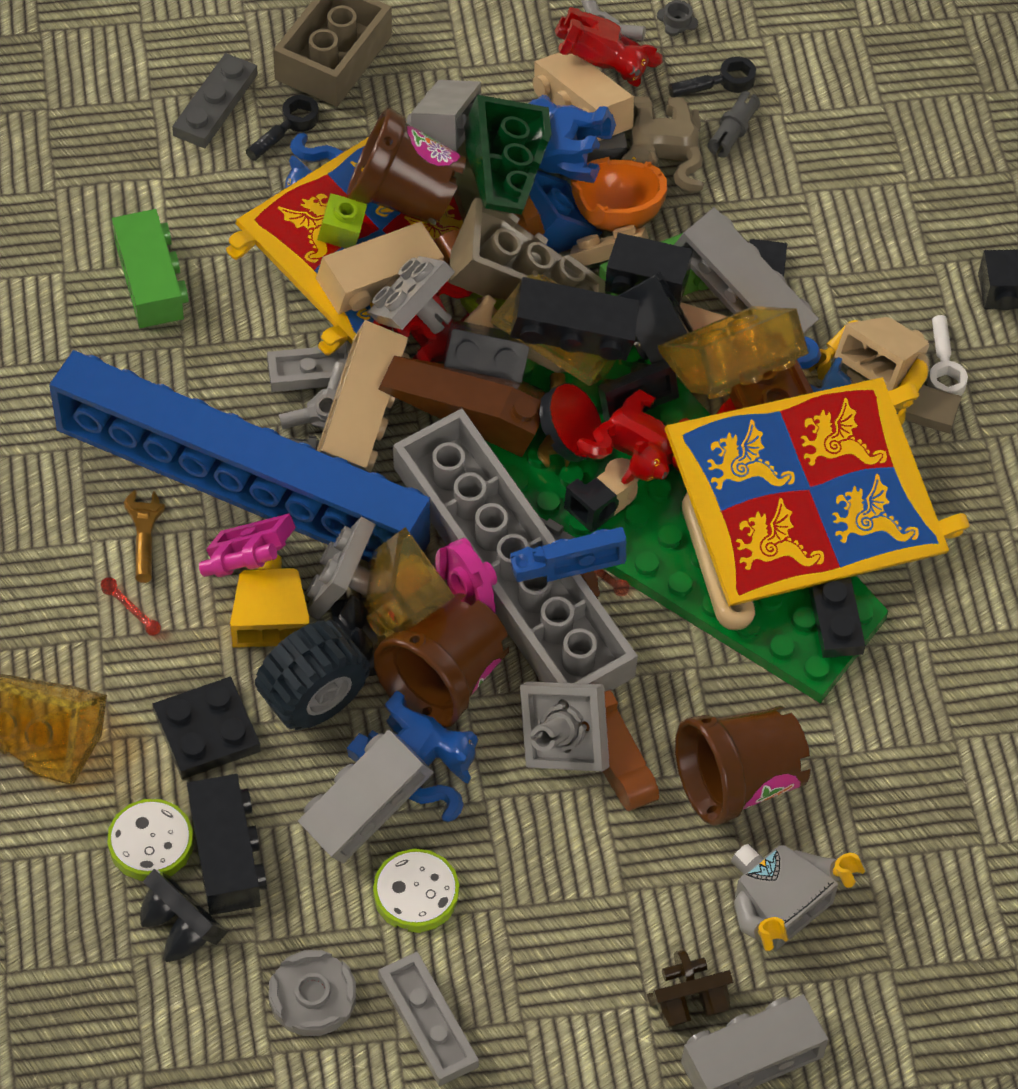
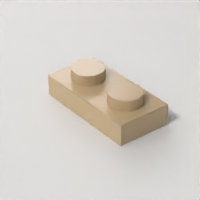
(595, 250)

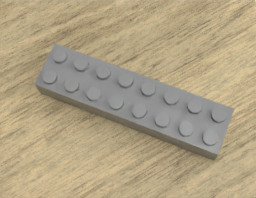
(473, 497)

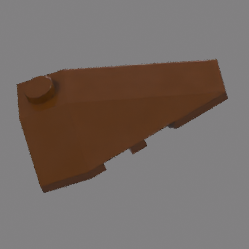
(498, 407)

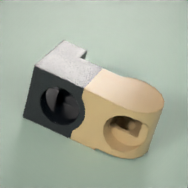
(602, 497)

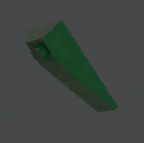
(506, 149)

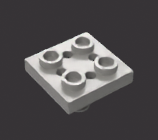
(413, 295)
(340, 568)
(551, 728)

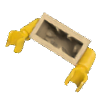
(879, 350)

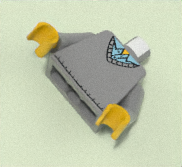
(786, 890)

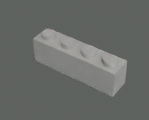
(737, 270)

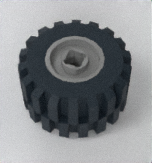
(312, 675)

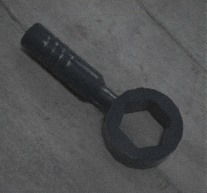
(724, 78)
(290, 121)

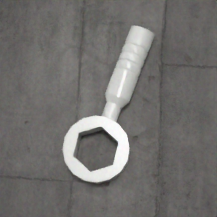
(945, 366)

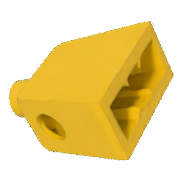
(267, 606)

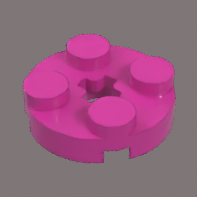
(466, 572)

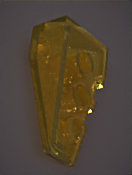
(49, 726)

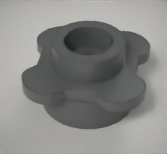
(677, 17)

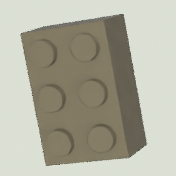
(332, 46)

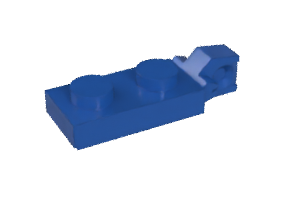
(570, 556)

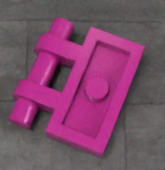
(247, 546)

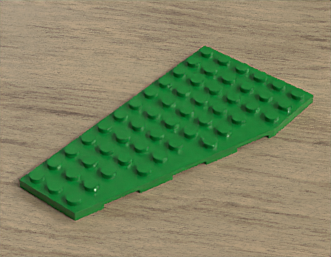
(662, 555)

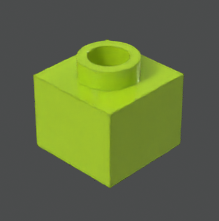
(342, 221)

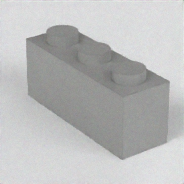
(445, 111)
(364, 795)
(755, 1047)

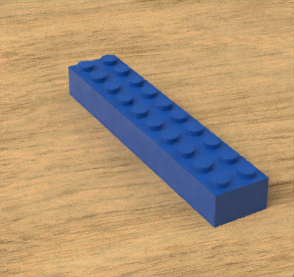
(229, 456)

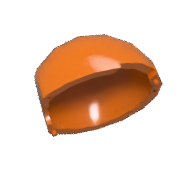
(621, 194)

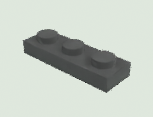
(214, 100)

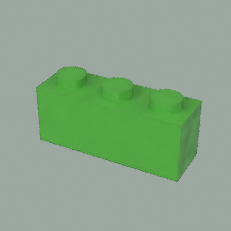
(150, 268)

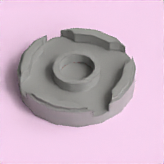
(312, 993)

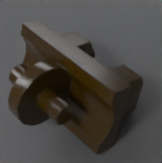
(672, 1000)

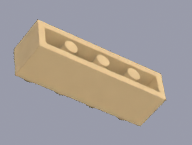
(358, 405)

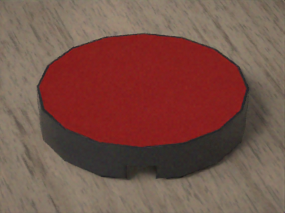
(567, 416)

